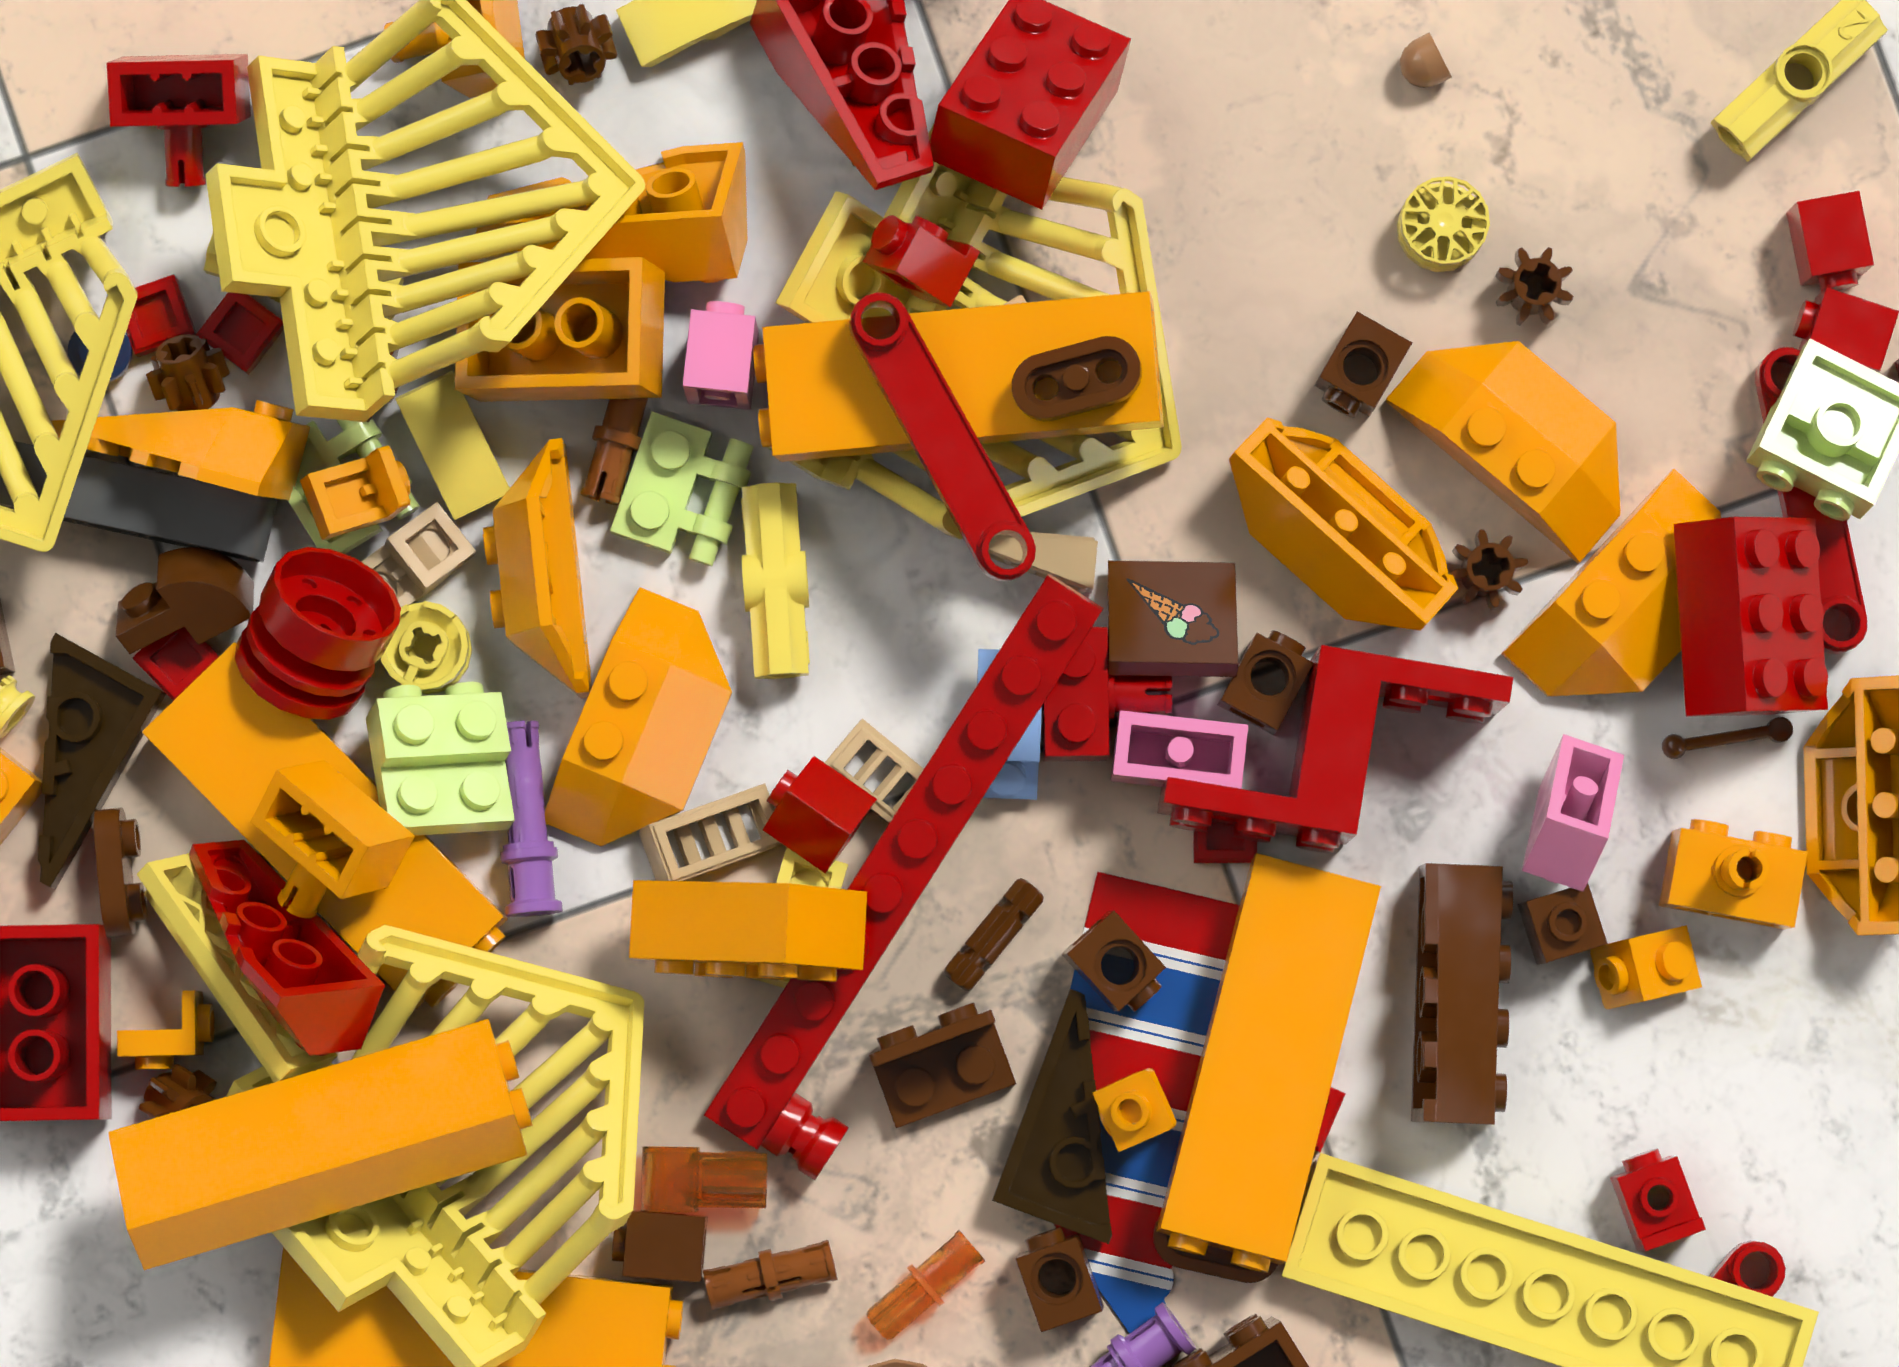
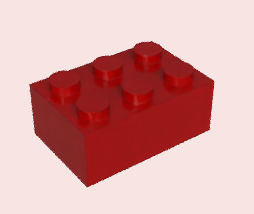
(1028, 99)
(1750, 616)
(55, 1022)

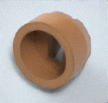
(1423, 63)

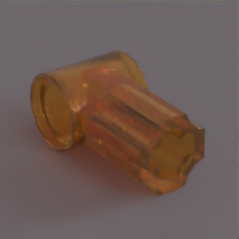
(690, 1179)

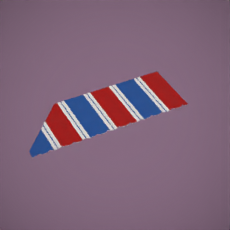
(1166, 1035)

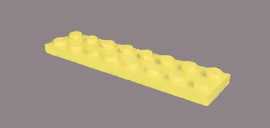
(1527, 1281)

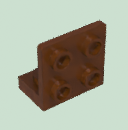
(941, 1066)

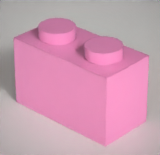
(720, 356)
(1165, 746)
(1573, 813)

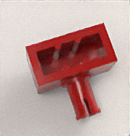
(180, 98)
(1087, 697)

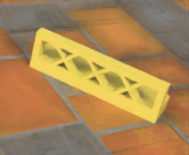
(190, 918)

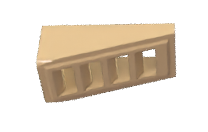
(1063, 556)
(904, 764)
(661, 854)

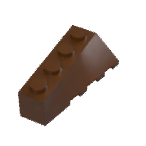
(1459, 994)

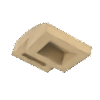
(421, 555)

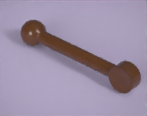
(1777, 730)

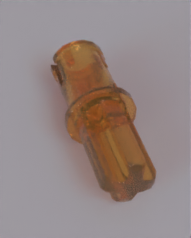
(924, 1286)

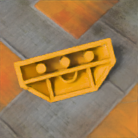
(1520, 436)
(1340, 527)
(541, 570)
(1620, 610)
(641, 725)
(1855, 805)

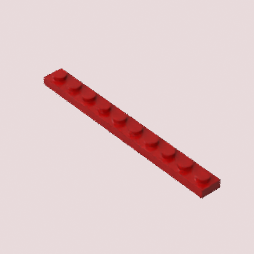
(910, 852)

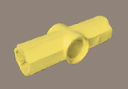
(1773, 103)
(775, 581)

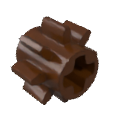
(576, 44)
(1551, 282)
(187, 373)
(1495, 554)
(176, 1091)

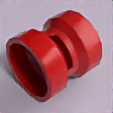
(805, 1136)

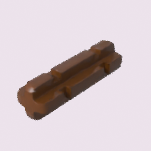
(994, 934)

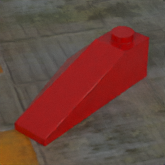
(854, 78)
(292, 962)

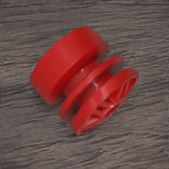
(317, 633)

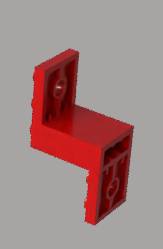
(1335, 747)

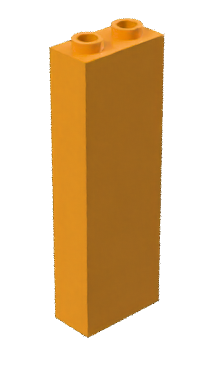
(832, 407)
(230, 750)
(1268, 1062)
(319, 1143)
(584, 1326)

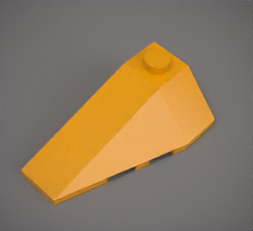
(683, 221)
(221, 446)

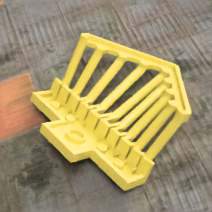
(39, 223)
(310, 226)
(834, 278)
(420, 1237)

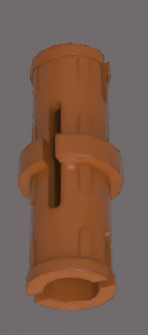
(614, 449)
(770, 1275)

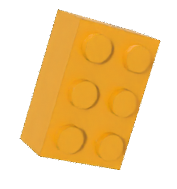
(585, 342)
(762, 926)

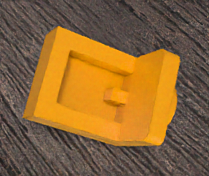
(357, 493)
(1645, 967)
(158, 1047)
(1134, 1109)

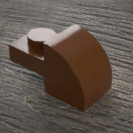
(192, 591)

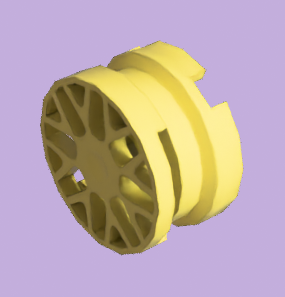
(1443, 224)
(428, 648)

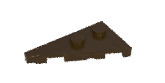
(93, 730)
(1057, 1150)

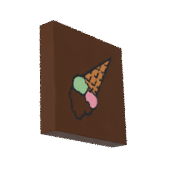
(1172, 619)

